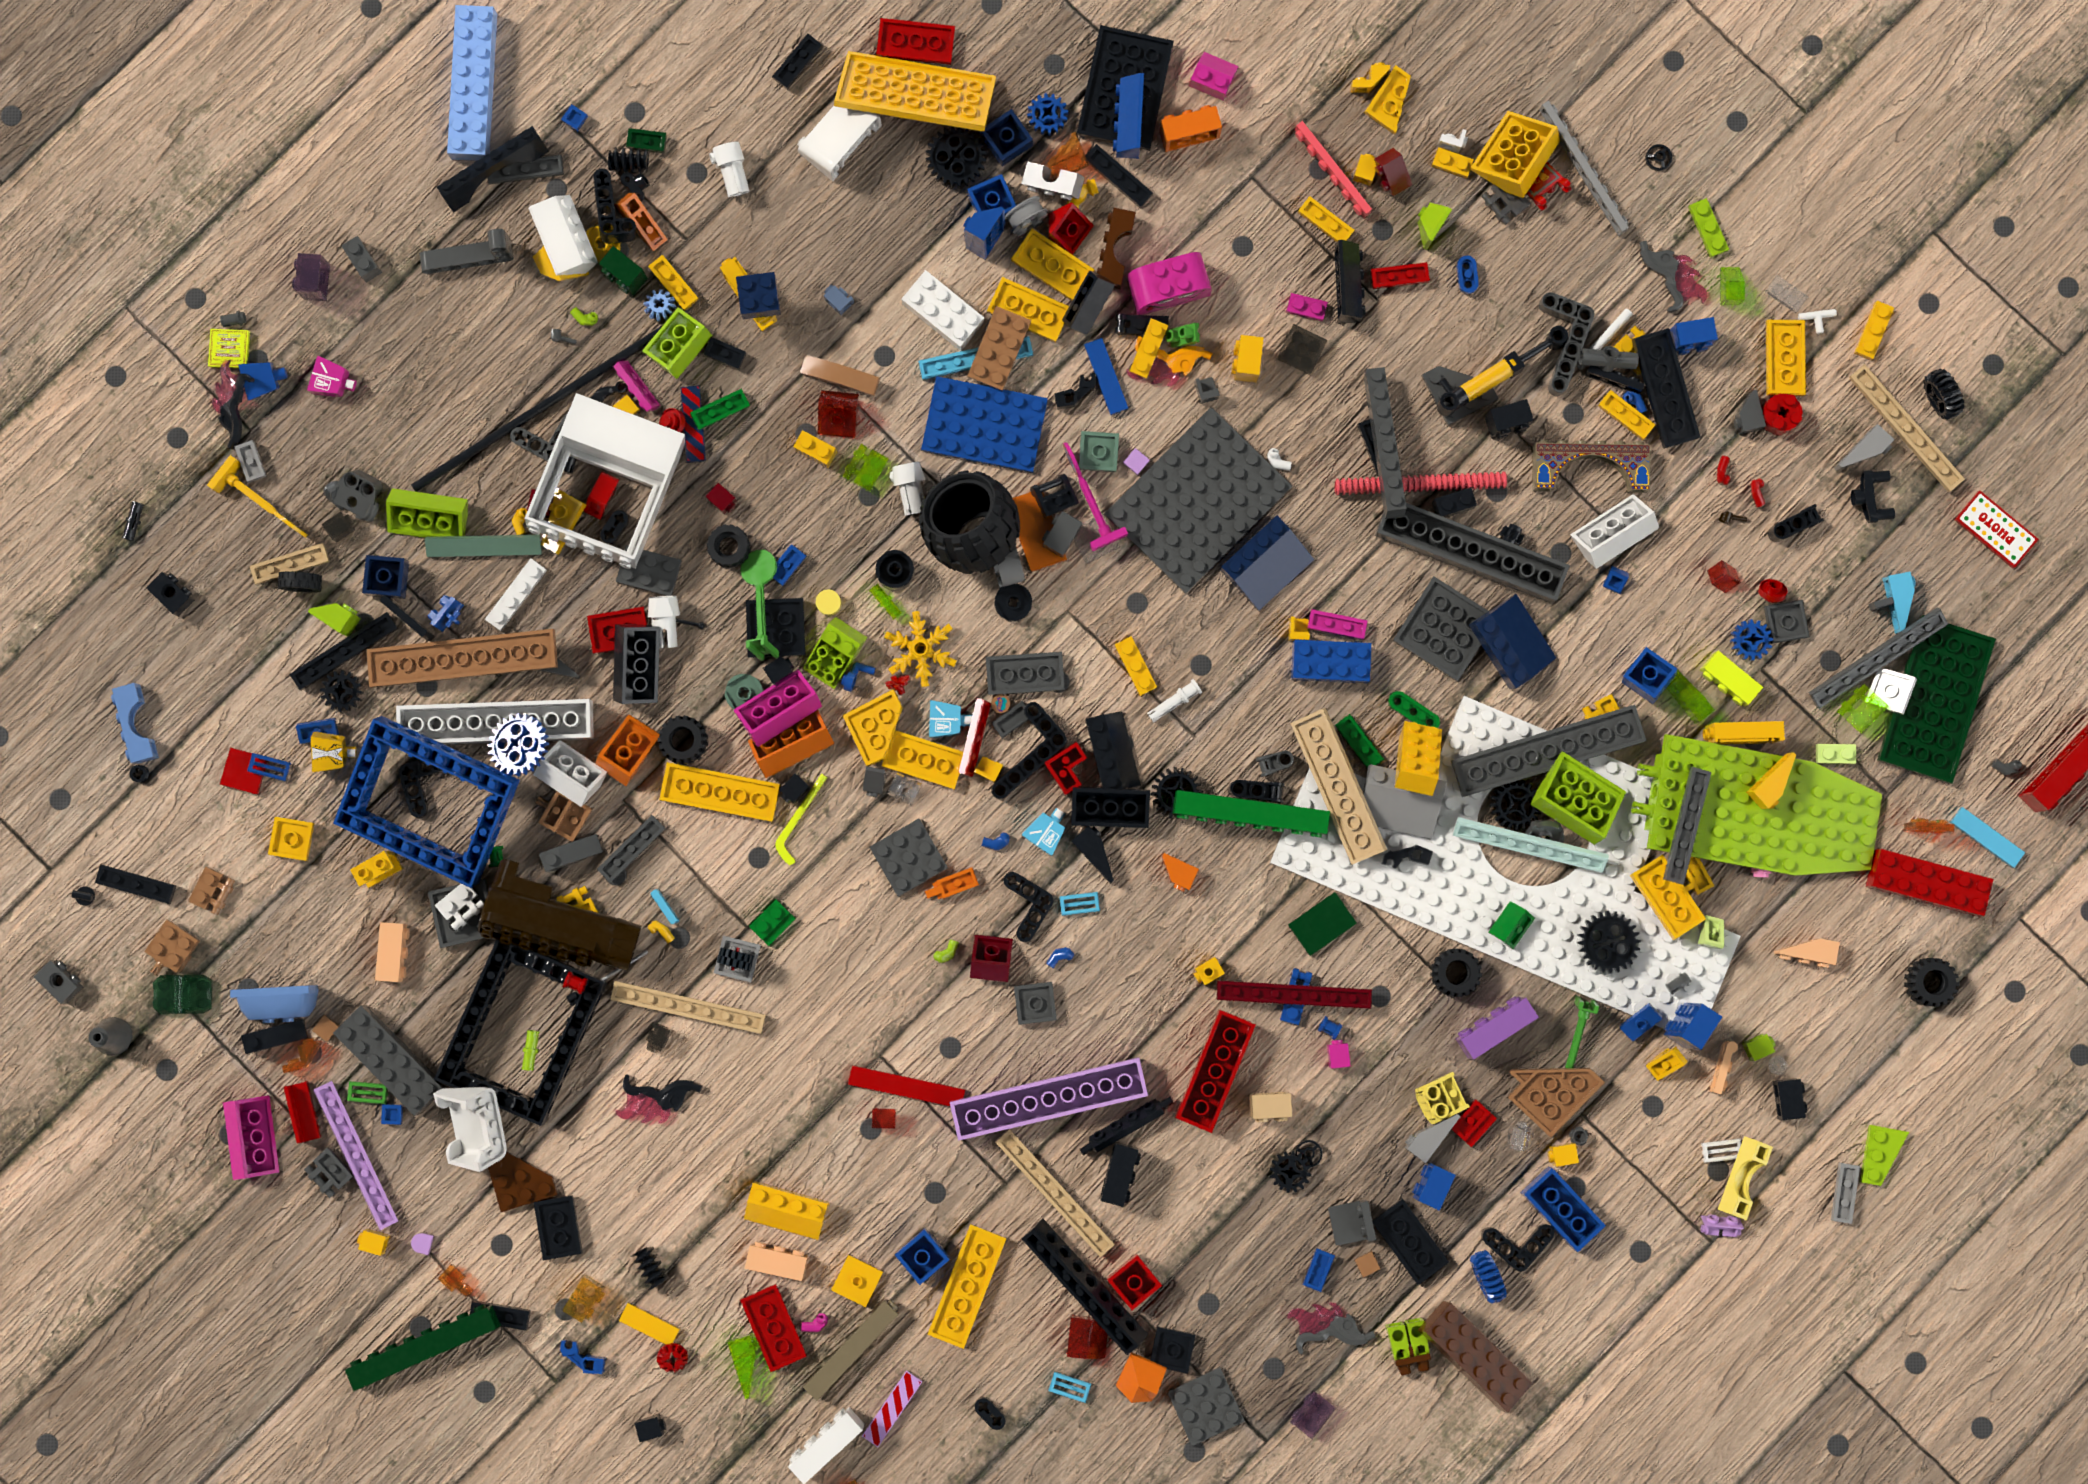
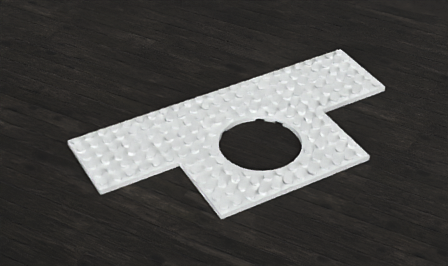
(1465, 895)

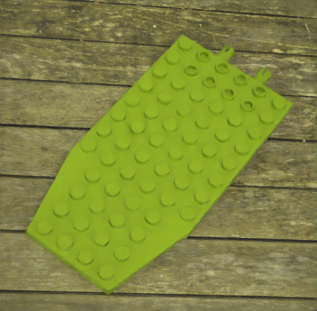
(1815, 828)

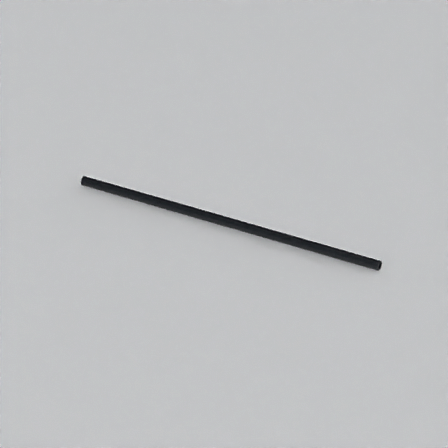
(533, 412)

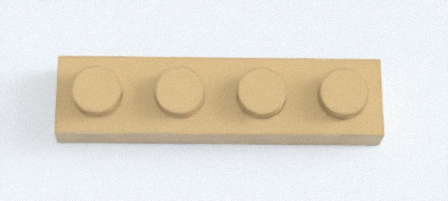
(294, 561)

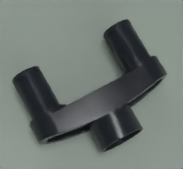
(1866, 497)

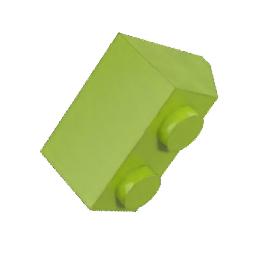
(338, 617)

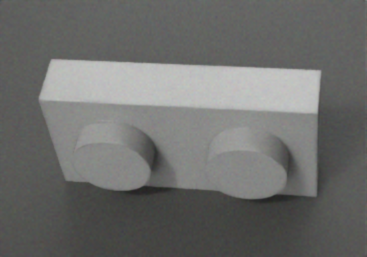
(250, 461)

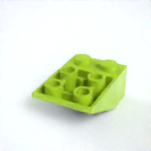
(834, 652)

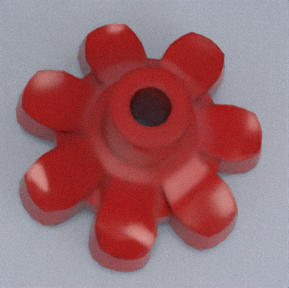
(898, 683)

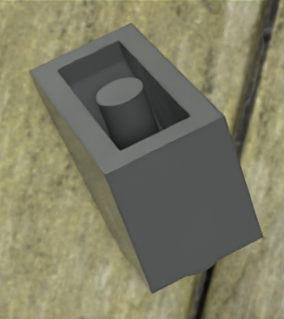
(1750, 415)
(874, 781)

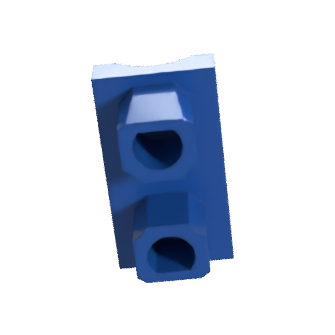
(447, 615)

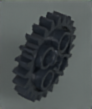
(942, 147)
(1613, 958)

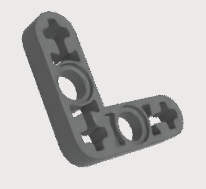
(546, 447)

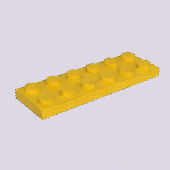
(719, 792)
(967, 1286)

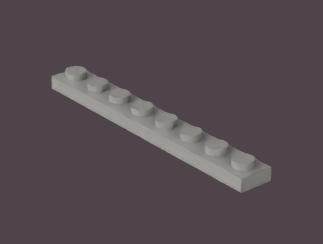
(1587, 173)

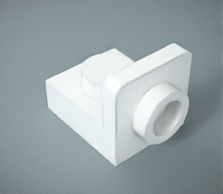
(1451, 143)

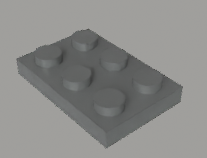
(653, 573)

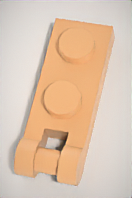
(1723, 1066)

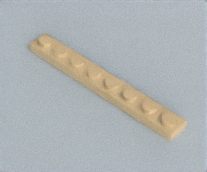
(1906, 428)
(688, 1007)
(1055, 1193)

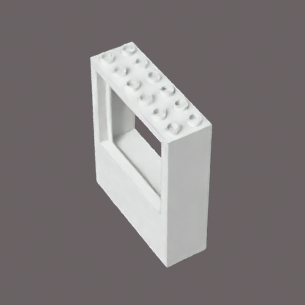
(616, 444)

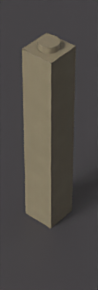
(851, 1349)

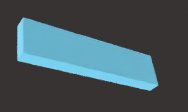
(1987, 837)

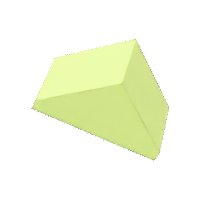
(1712, 933)

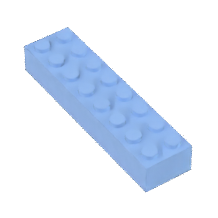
(472, 82)

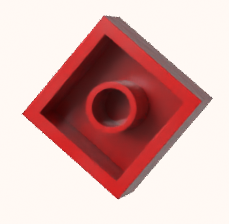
(1134, 1281)

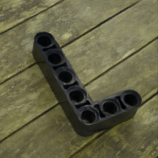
(1033, 756)

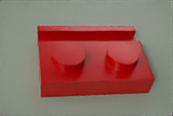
(1473, 1123)

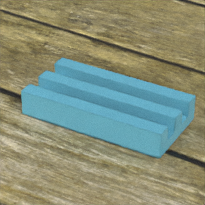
(1096, 902)
(664, 906)
(1068, 1386)

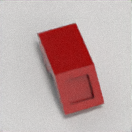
(600, 495)

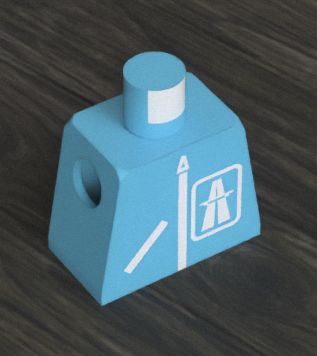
(946, 719)
(1046, 831)

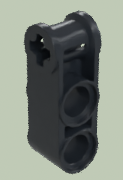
(1806, 519)
(1267, 790)

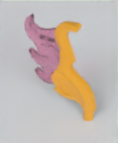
(1171, 365)

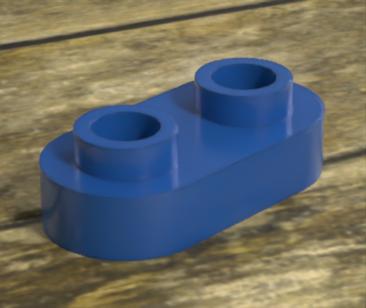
(1467, 275)

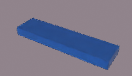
(1106, 376)

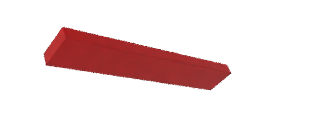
(904, 1086)

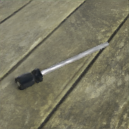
(574, 996)

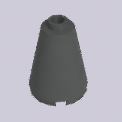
(111, 1036)

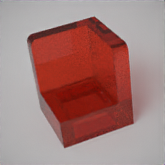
(1723, 576)
(883, 1118)

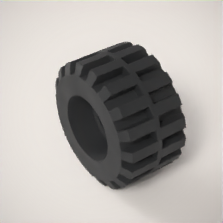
(666, 737)
(1472, 968)
(1946, 977)

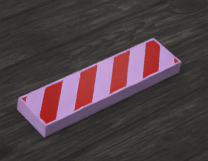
(892, 1408)

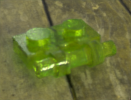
(870, 471)
(1867, 712)

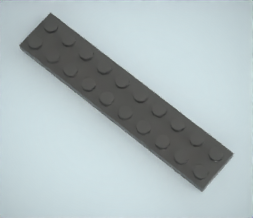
(1539, 752)

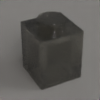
(339, 526)

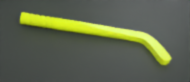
(794, 820)

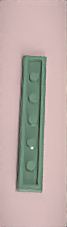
(483, 545)

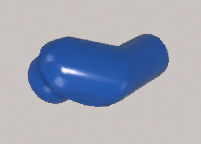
(1635, 399)
(1060, 954)

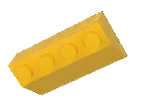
(786, 1210)

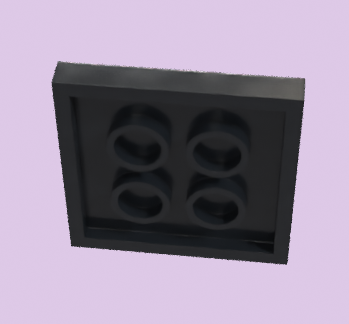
(783, 625)

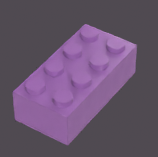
(1497, 1027)

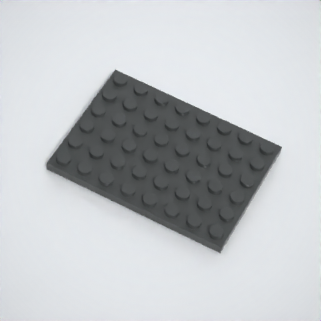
(1198, 500)

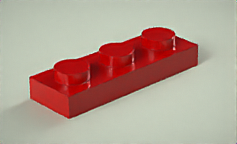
(1400, 275)

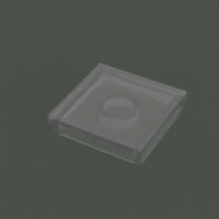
(1088, 533)

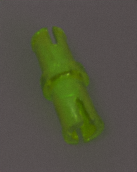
(885, 601)

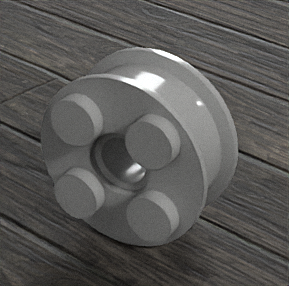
(1026, 215)

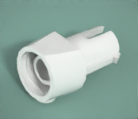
(729, 159)
(909, 480)
(663, 614)

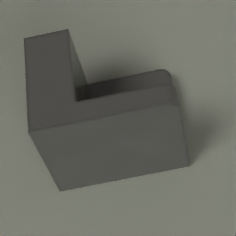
(1206, 390)

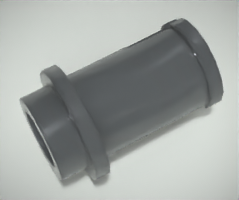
(233, 319)
(1678, 983)

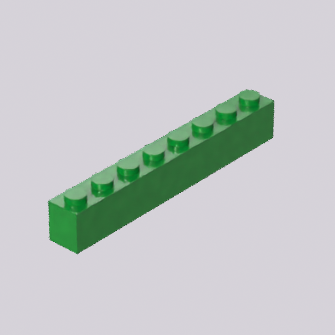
(1251, 812)

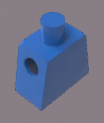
(264, 376)

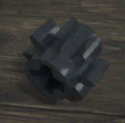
(1512, 534)

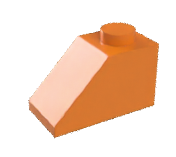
(1179, 872)

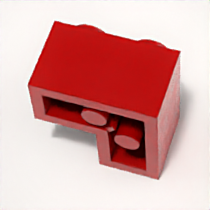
(1061, 767)

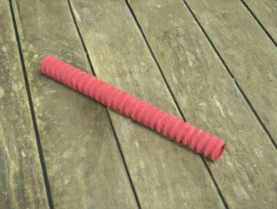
(1425, 483)

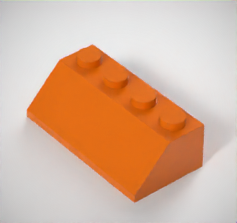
(792, 745)

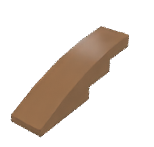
(840, 375)

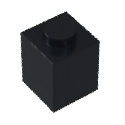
(778, 669)
(794, 789)
(650, 1427)

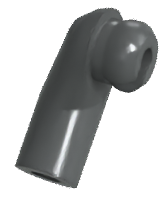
(2008, 768)

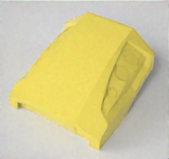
(1440, 1099)

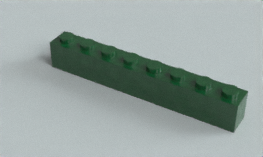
(423, 1347)

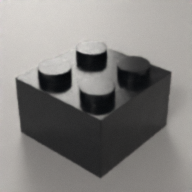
(1509, 418)

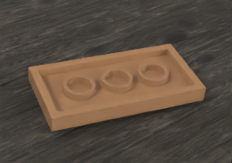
(999, 348)

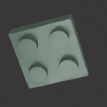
(1098, 451)

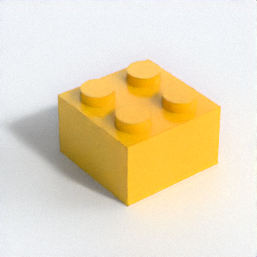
(1248, 358)

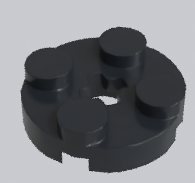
(1012, 613)

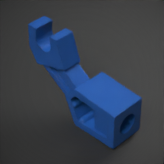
(579, 1360)

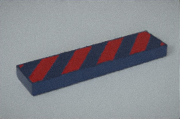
(693, 438)

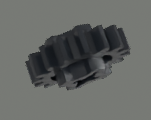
(342, 683)
(1291, 1163)

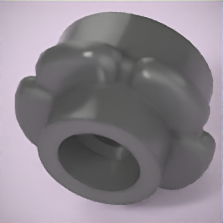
(1583, 1136)

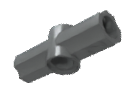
(1608, 358)

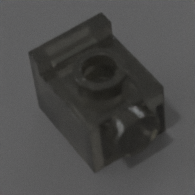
(658, 1038)

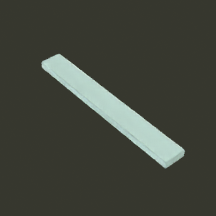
(1530, 845)

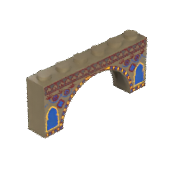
(1628, 459)

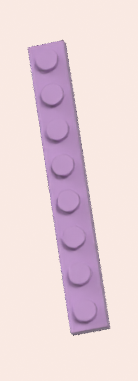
(355, 1155)

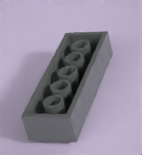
(389, 1059)

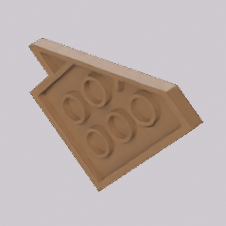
(1553, 1094)

